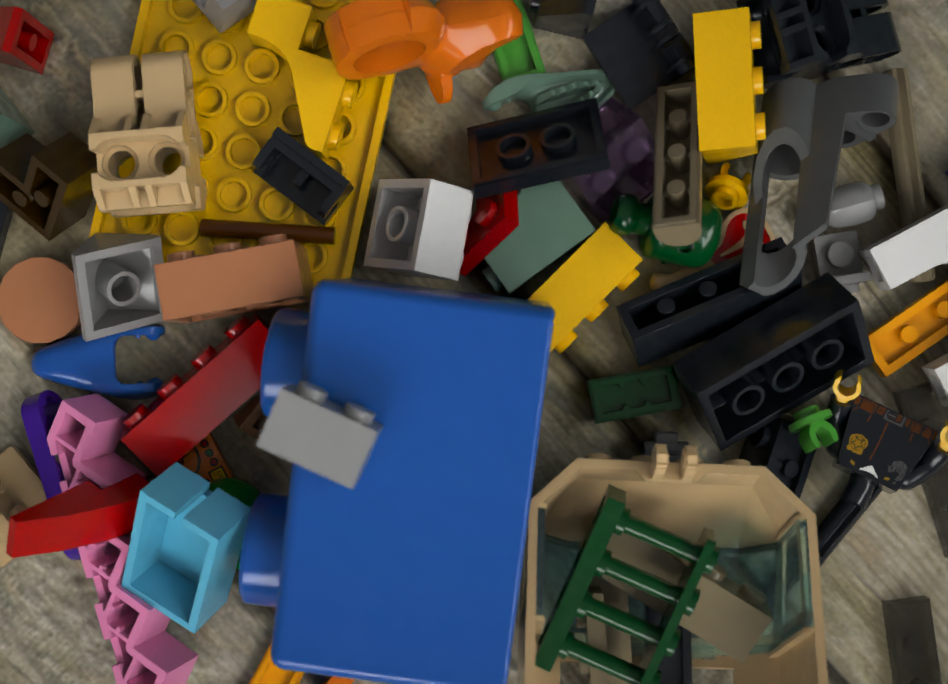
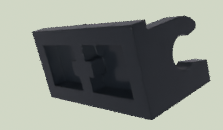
(302, 176)

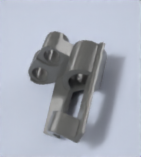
(804, 142)

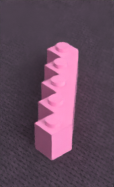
(85, 442)

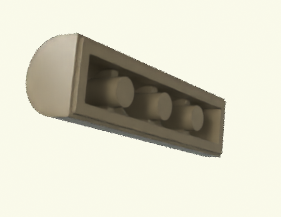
(677, 167)

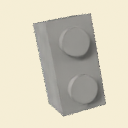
(320, 433)

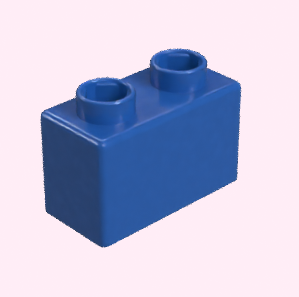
(427, 550)

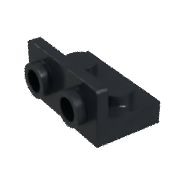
(780, 453)

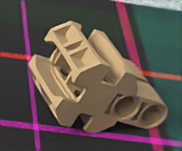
(146, 116)

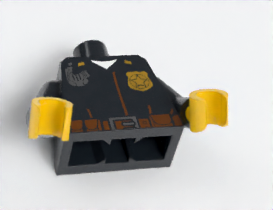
(880, 445)

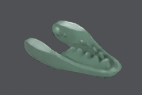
(551, 90)

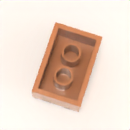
(233, 280)

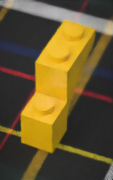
(321, 94)

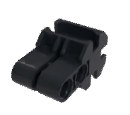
(820, 36)

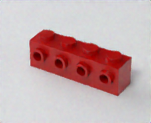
(200, 399)

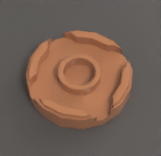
(40, 300)

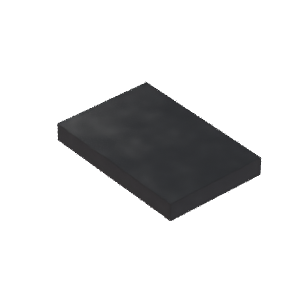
(537, 148)

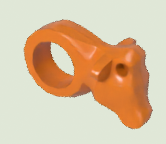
(440, 38)

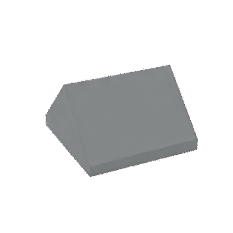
(117, 283)

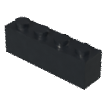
(694, 308)

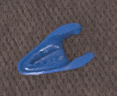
(93, 364)

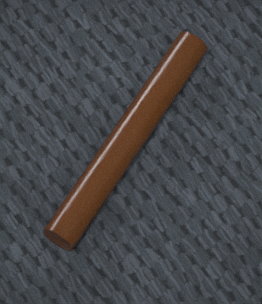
(257, 230)

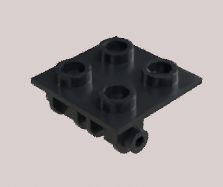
(640, 50)

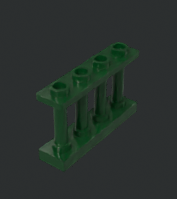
(597, 560)

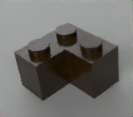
(47, 183)

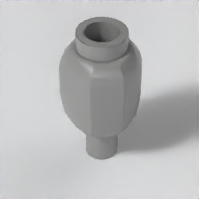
(855, 204)

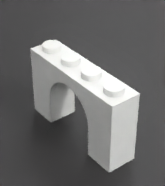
(907, 256)

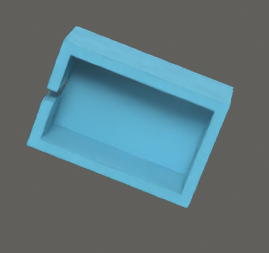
(184, 546)

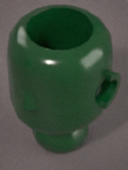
(632, 216)

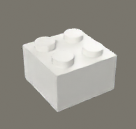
(419, 228)

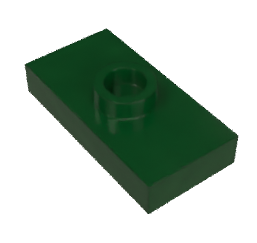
(633, 394)

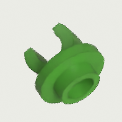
(811, 424)

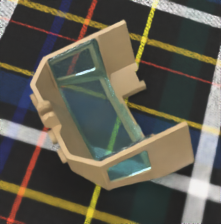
(757, 524)

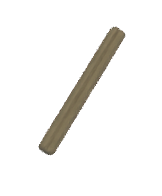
(907, 162)

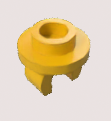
(727, 190)

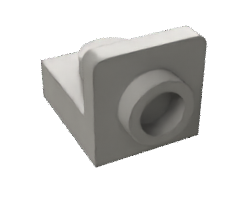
(840, 257)

